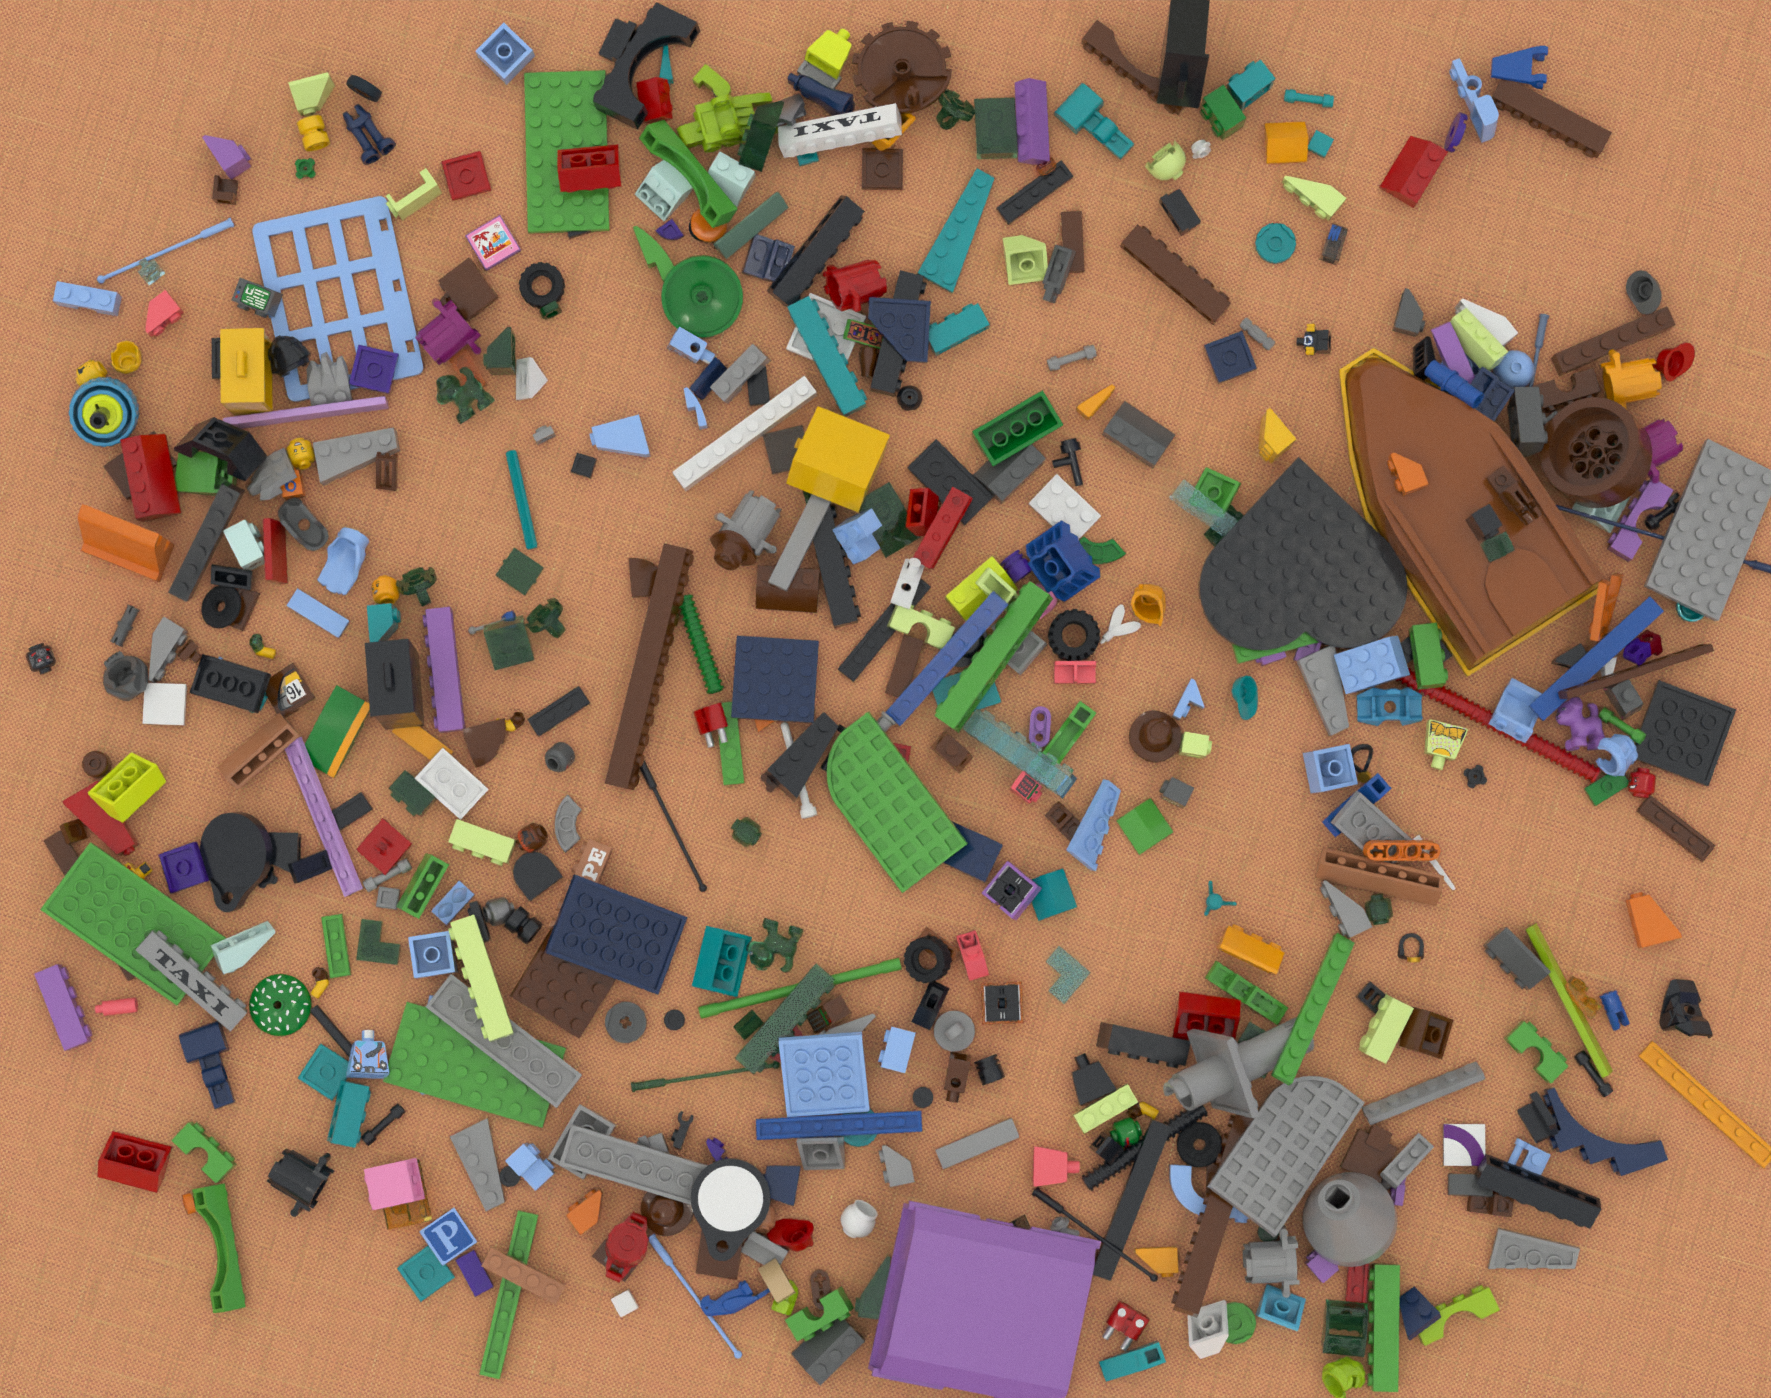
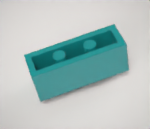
(957, 328)
(348, 1114)

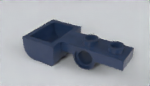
(205, 1046)

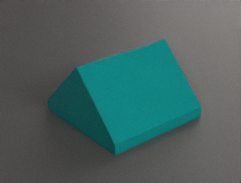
(1054, 896)

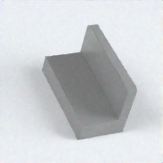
(762, 1249)

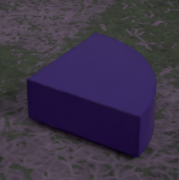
(670, 231)

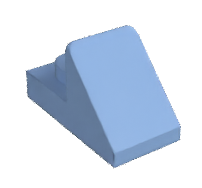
(1190, 695)

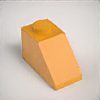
(1160, 1259)

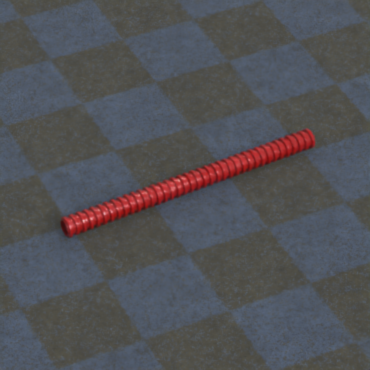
(1483, 716)

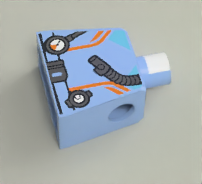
(681, 345)
(368, 1058)

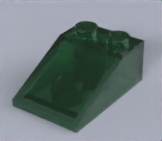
(995, 128)
(892, 515)
(872, 1295)

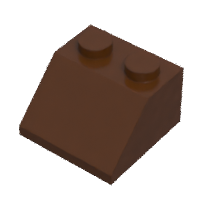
(1426, 1033)

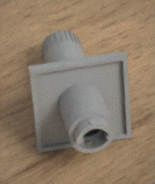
(1227, 1068)

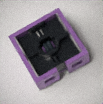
(1011, 890)

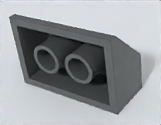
(1527, 420)
(1138, 434)
(1010, 474)
(1516, 959)
(828, 1350)

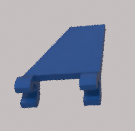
(1518, 66)

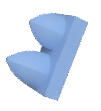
(453, 902)

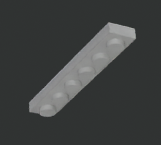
(1423, 1093)

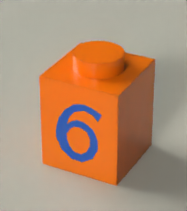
(294, 488)

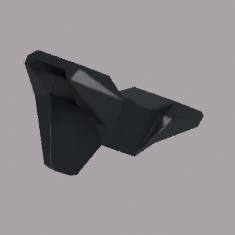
(1673, 1015)

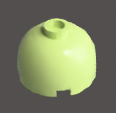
(1167, 162)

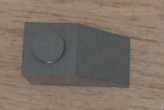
(1409, 315)

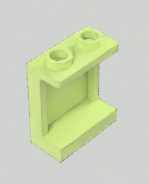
(415, 199)

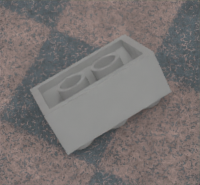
(585, 1118)

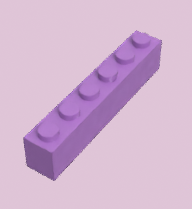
(445, 670)

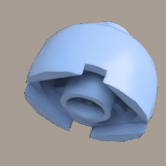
(1515, 369)

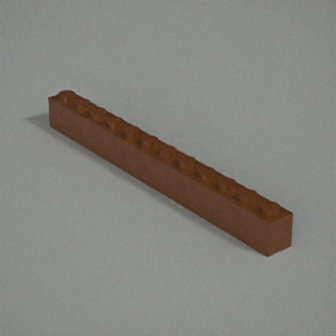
(649, 666)

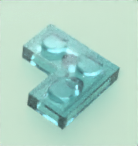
(1071, 974)

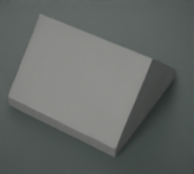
(822, 1153)

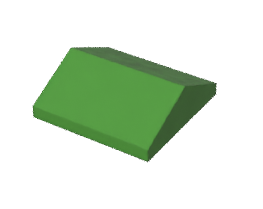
(1218, 487)
(1144, 826)

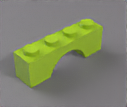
(1479, 1302)

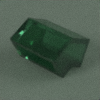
(748, 1024)

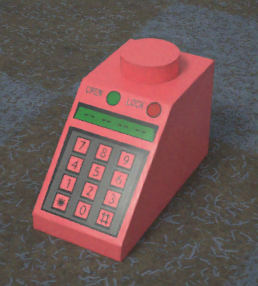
(1026, 788)

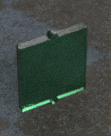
(519, 571)

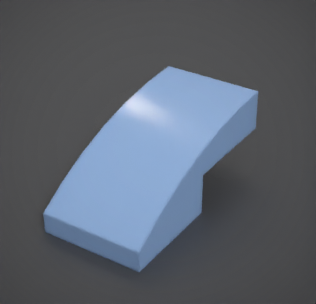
(693, 404)

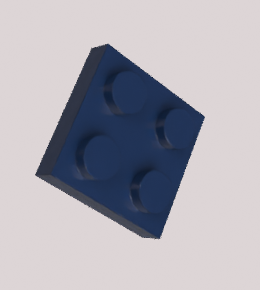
(1230, 357)

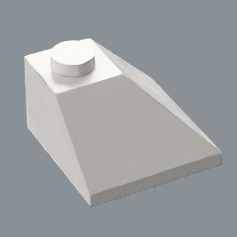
(1209, 1329)

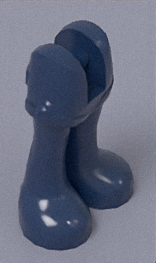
(369, 154)

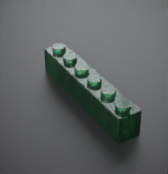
(785, 1018)

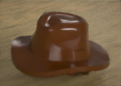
(732, 550)
(1155, 736)
(665, 1215)

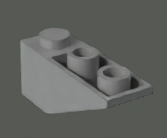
(164, 644)
(1350, 914)

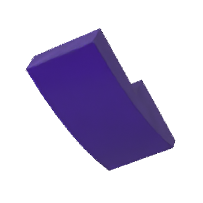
(715, 1148)

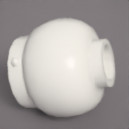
(858, 1219)

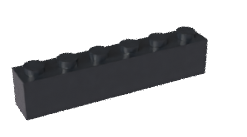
(815, 251)
(889, 361)
(206, 541)
(835, 573)
(1537, 1191)

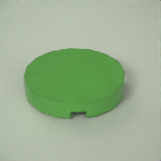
(1240, 1323)

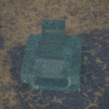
(150, 271)

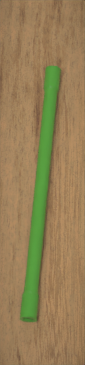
(717, 1008)

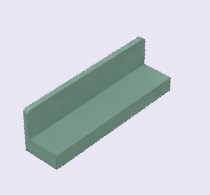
(751, 225)

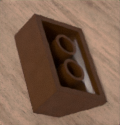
(800, 597)

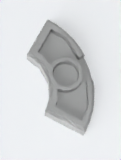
(566, 823)

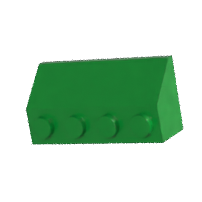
(1017, 428)

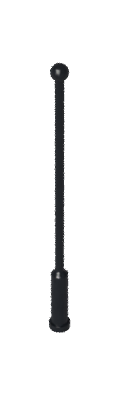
(652, 785)
(1060, 1209)

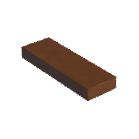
(1073, 238)
(904, 665)

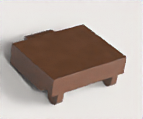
(467, 289)

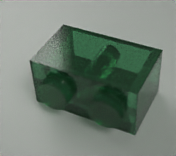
(412, 794)

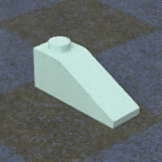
(239, 948)

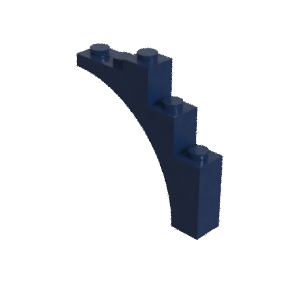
(1625, 1157)

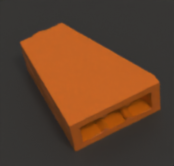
(1649, 921)

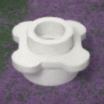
(1200, 149)

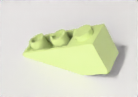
(1319, 196)

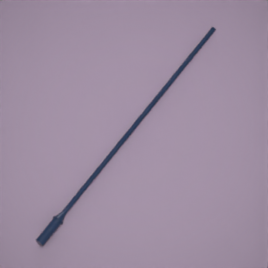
(1753, 564)

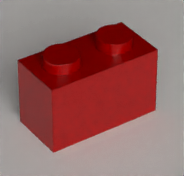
(656, 98)
(921, 510)

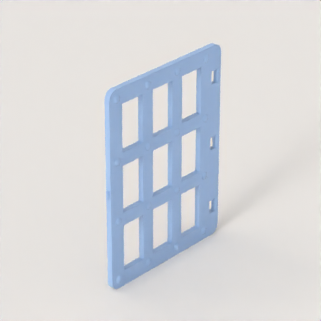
(388, 268)

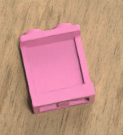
(394, 1184)

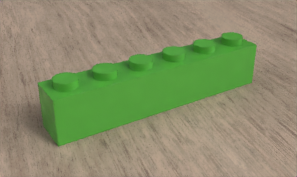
(1384, 1327)

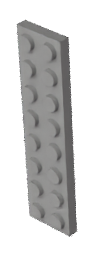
(516, 1053)
(630, 1163)

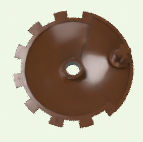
(902, 49)

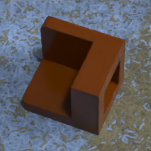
(224, 191)

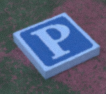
(448, 1236)

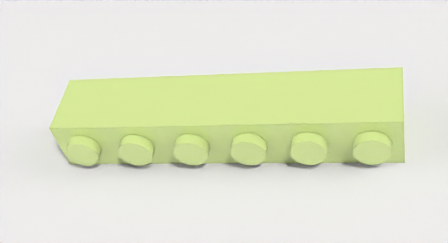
(481, 977)

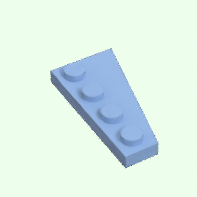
(1090, 833)

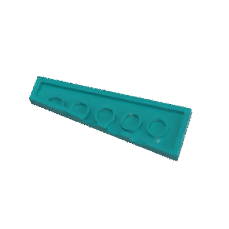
(952, 245)

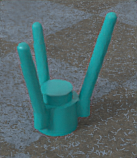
(1215, 901)

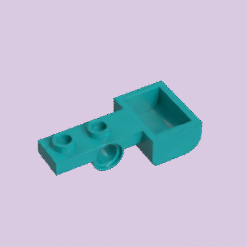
(1081, 111)

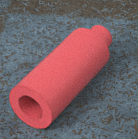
(118, 1006)

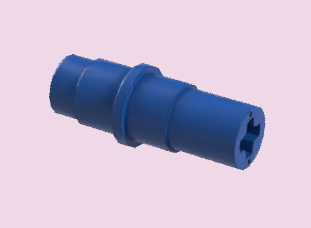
(1454, 384)

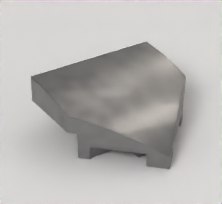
(792, 109)

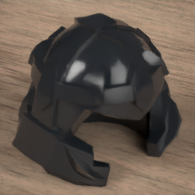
(287, 354)

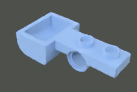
(1482, 109)

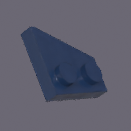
(1417, 1312)

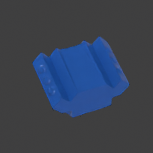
(1061, 562)

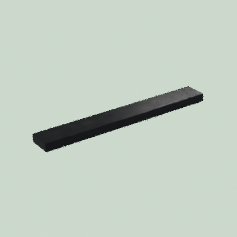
(1131, 1198)

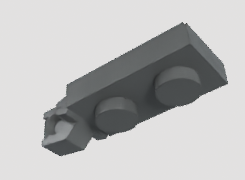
(1057, 272)

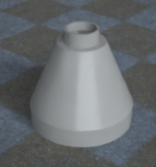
(1350, 1219)

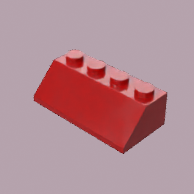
(150, 476)

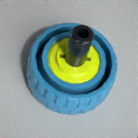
(103, 411)

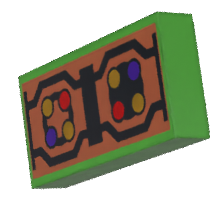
(862, 334)

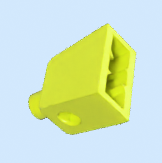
(830, 52)

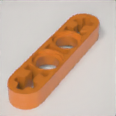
(1401, 852)

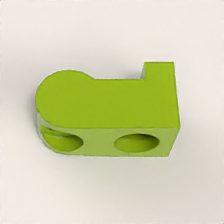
(712, 81)

